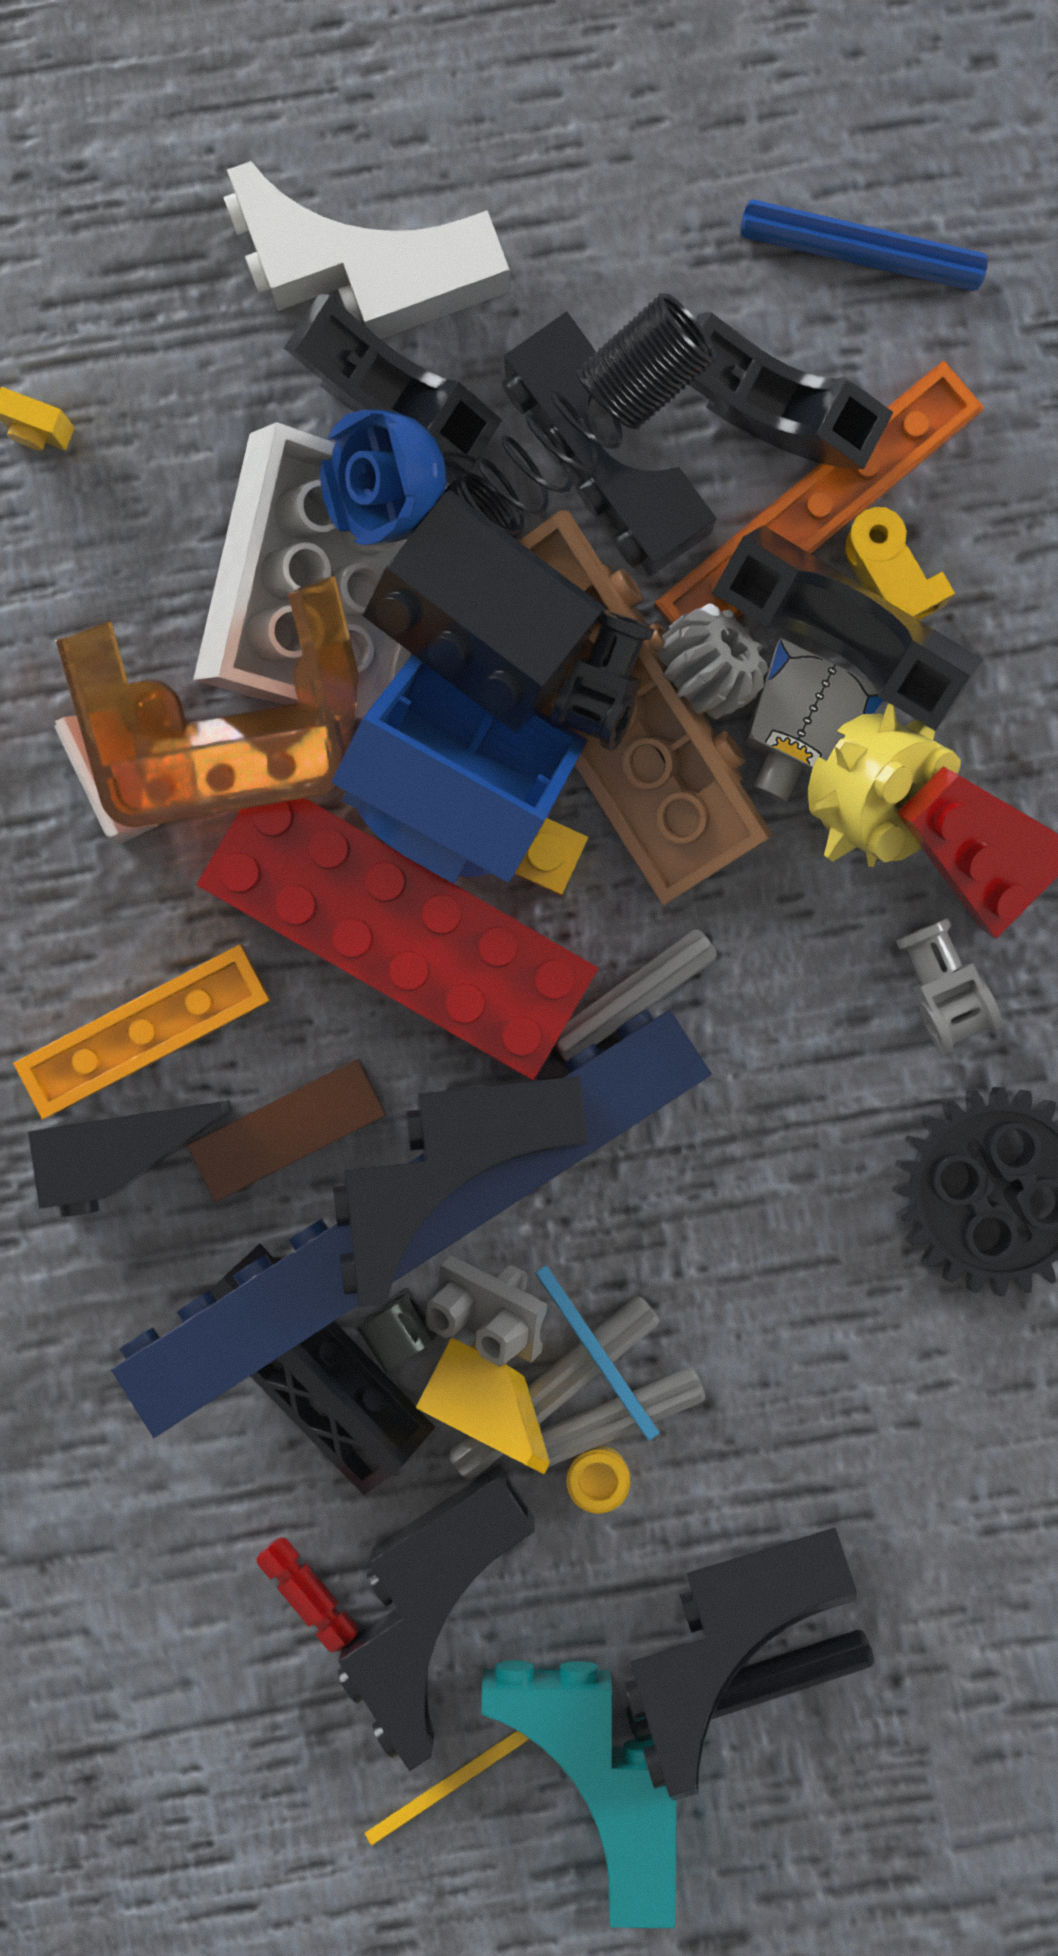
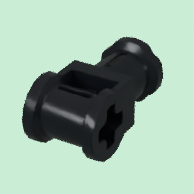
(601, 688)

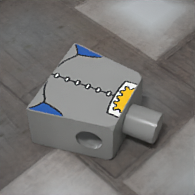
(800, 715)

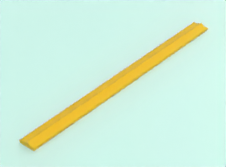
(445, 1787)

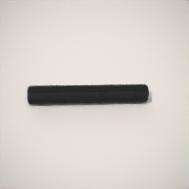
(786, 1675)

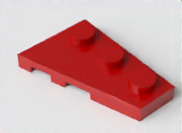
(982, 848)

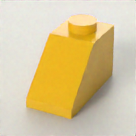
(485, 1404)

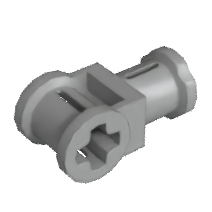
(948, 988)

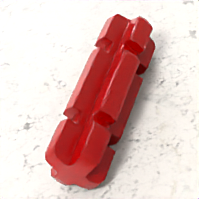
(307, 1595)

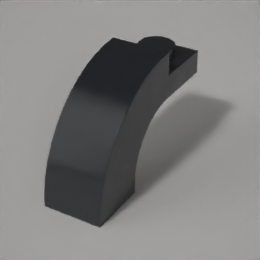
(373, 376)
(786, 407)

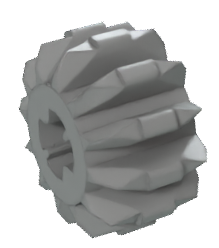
(713, 661)

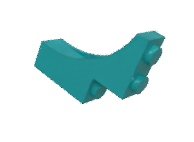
(572, 1721)

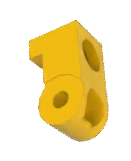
(887, 566)

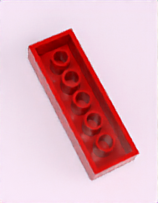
(400, 929)

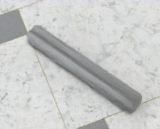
(565, 1378)

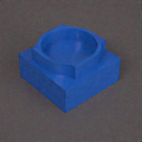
(451, 778)

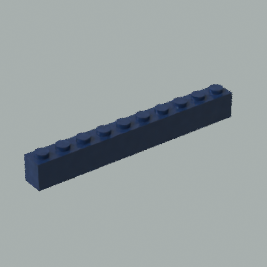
(305, 1292)

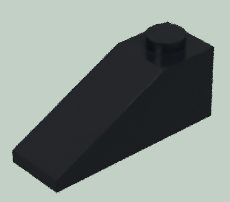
(101, 1157)

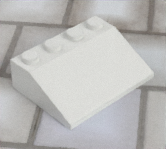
(278, 544)

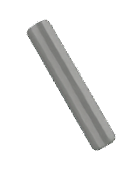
(636, 993)
(613, 1420)

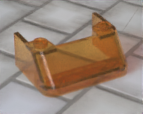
(165, 770)

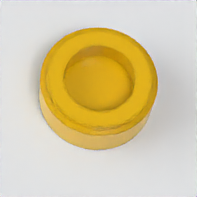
(598, 1480)

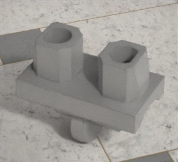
(492, 1307)

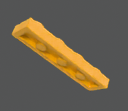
(142, 1032)

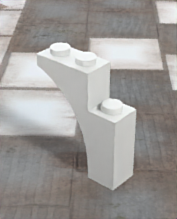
(381, 275)

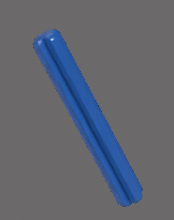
(864, 245)

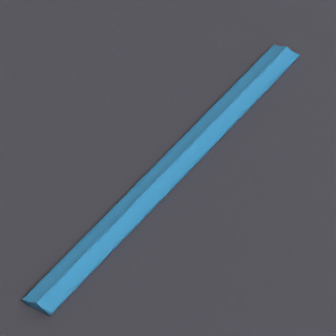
(597, 1353)

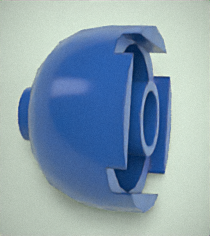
(381, 476)

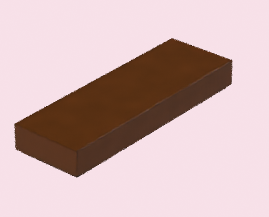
(286, 1130)

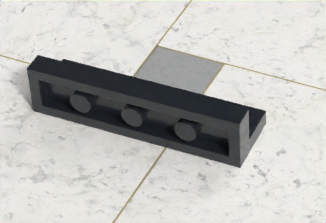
(359, 1398)

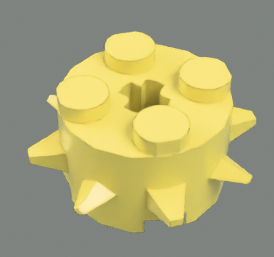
(870, 780)

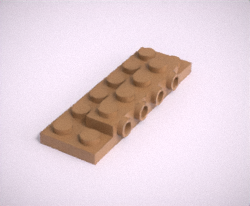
(671, 778)

